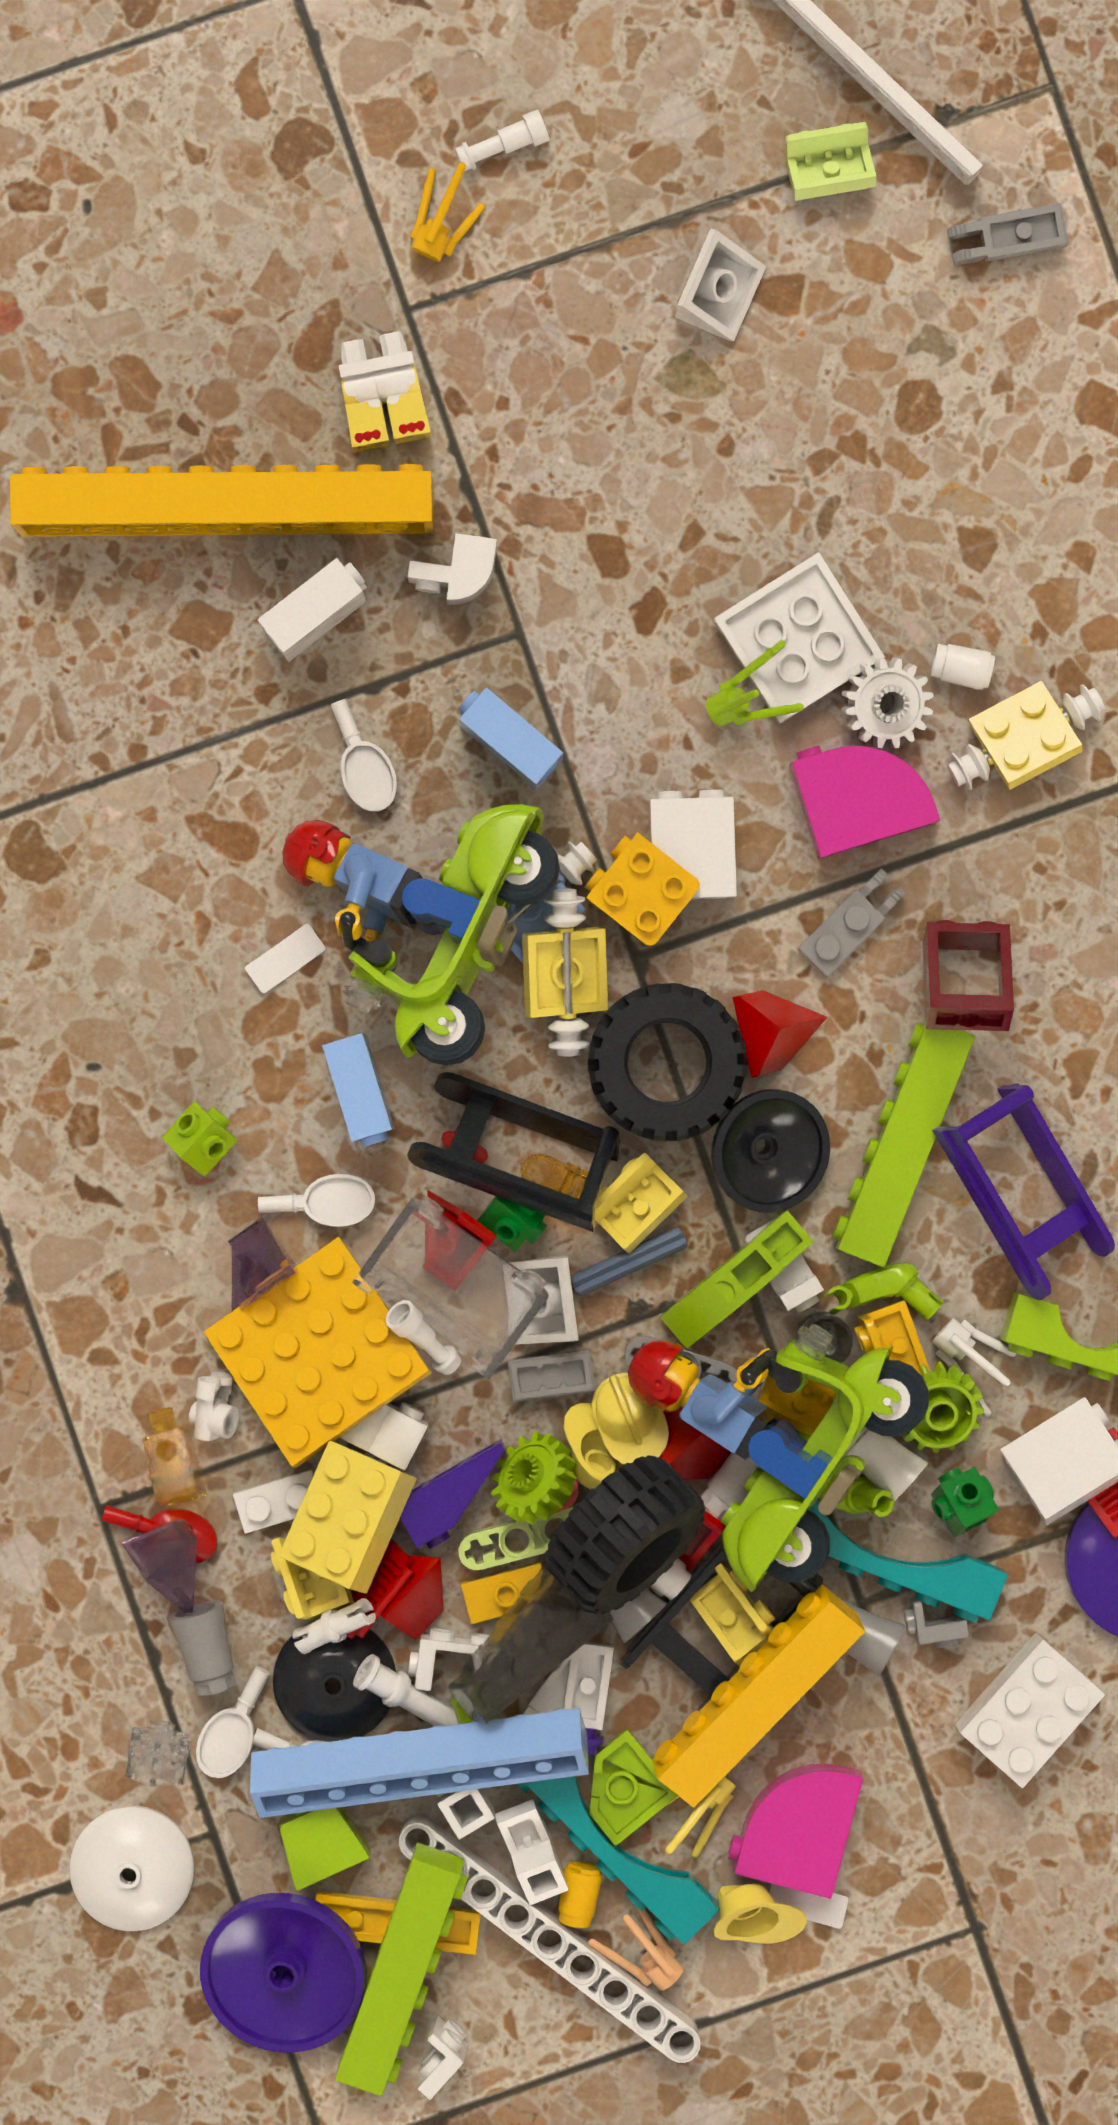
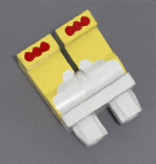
(381, 381)

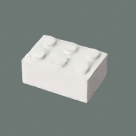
(1029, 1710)

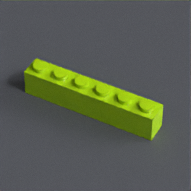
(903, 1143)
(400, 1969)

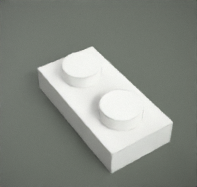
(272, 1501)

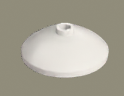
(135, 1840)

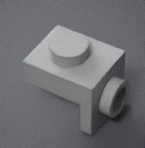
(942, 1631)

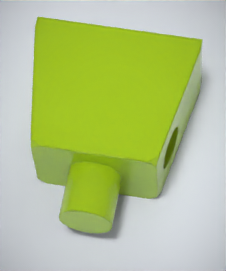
(321, 1844)

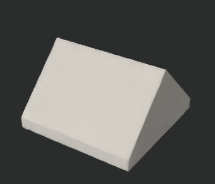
(720, 287)
(557, 1316)

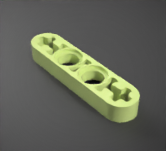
(537, 1542)

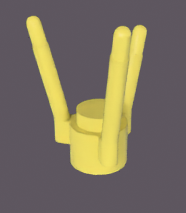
(718, 1796)

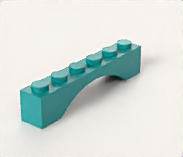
(958, 1581)
(669, 1894)

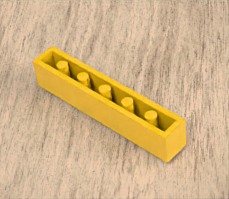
(757, 1695)

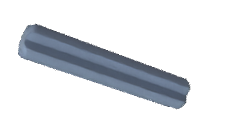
(625, 1264)

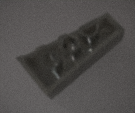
(524, 1647)

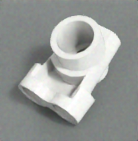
(211, 1412)

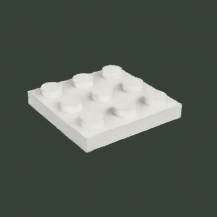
(820, 632)

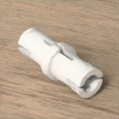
(334, 1626)

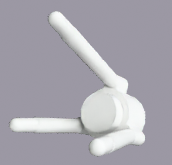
(956, 1341)

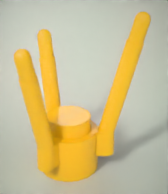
(432, 238)

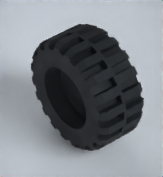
(722, 1074)
(624, 1534)

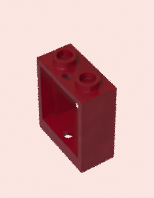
(963, 1010)

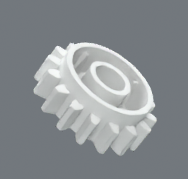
(907, 708)

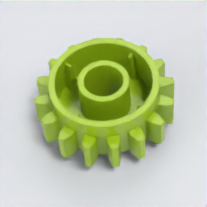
(957, 1415)
(534, 1478)

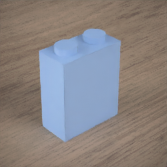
(509, 737)
(359, 1089)

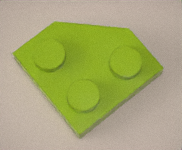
(625, 1787)

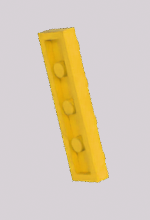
(370, 1917)

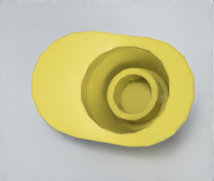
(626, 1423)
(588, 1448)
(754, 1916)

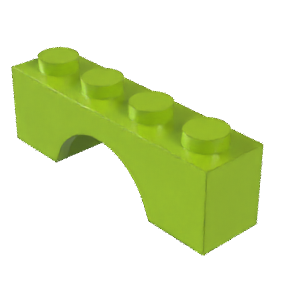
(1038, 1327)

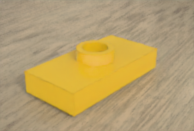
(496, 1593)

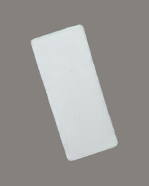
(285, 958)
(816, 1908)

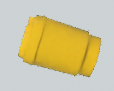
(579, 1903)

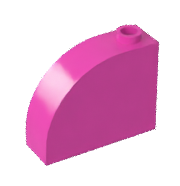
(859, 797)
(799, 1829)

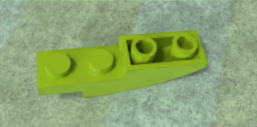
(737, 1279)

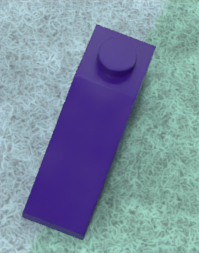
(442, 1500)

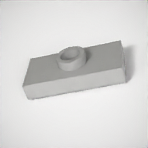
(551, 1375)

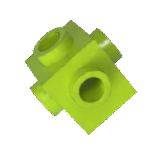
(200, 1137)

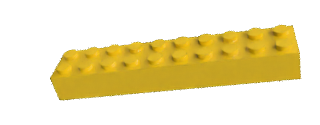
(222, 501)

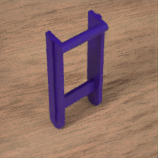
(1079, 1210)

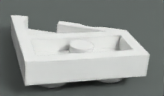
(578, 1683)

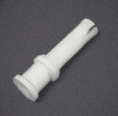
(398, 1691)

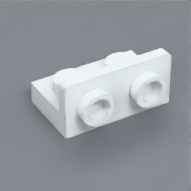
(444, 2057)

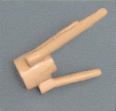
(658, 1961)

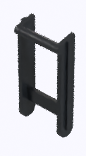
(485, 1100)
(678, 1648)

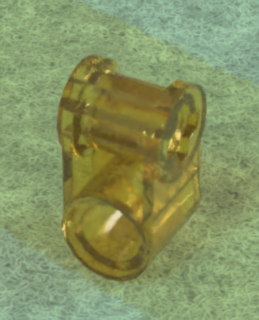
(562, 1175)

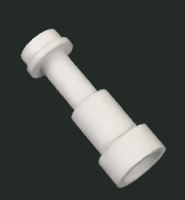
(510, 138)
(408, 1322)

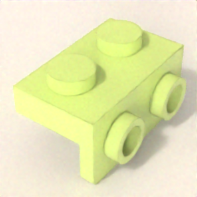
(829, 161)

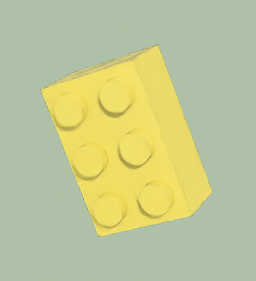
(347, 1517)

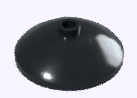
(789, 1163)
(309, 1704)

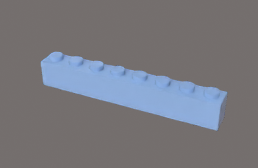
(419, 1763)

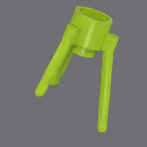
(733, 703)

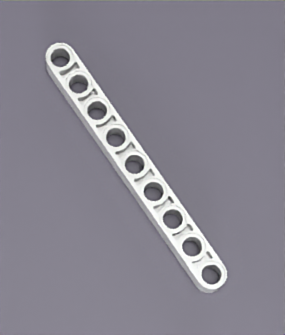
(561, 1955)

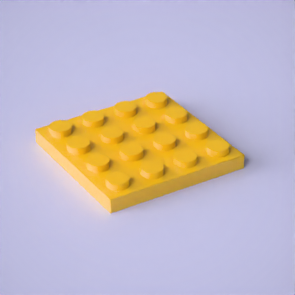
(316, 1354)

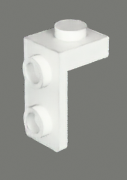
(796, 1283)
(422, 1663)

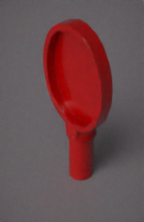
(199, 1526)

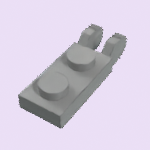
(1012, 234)
(848, 926)

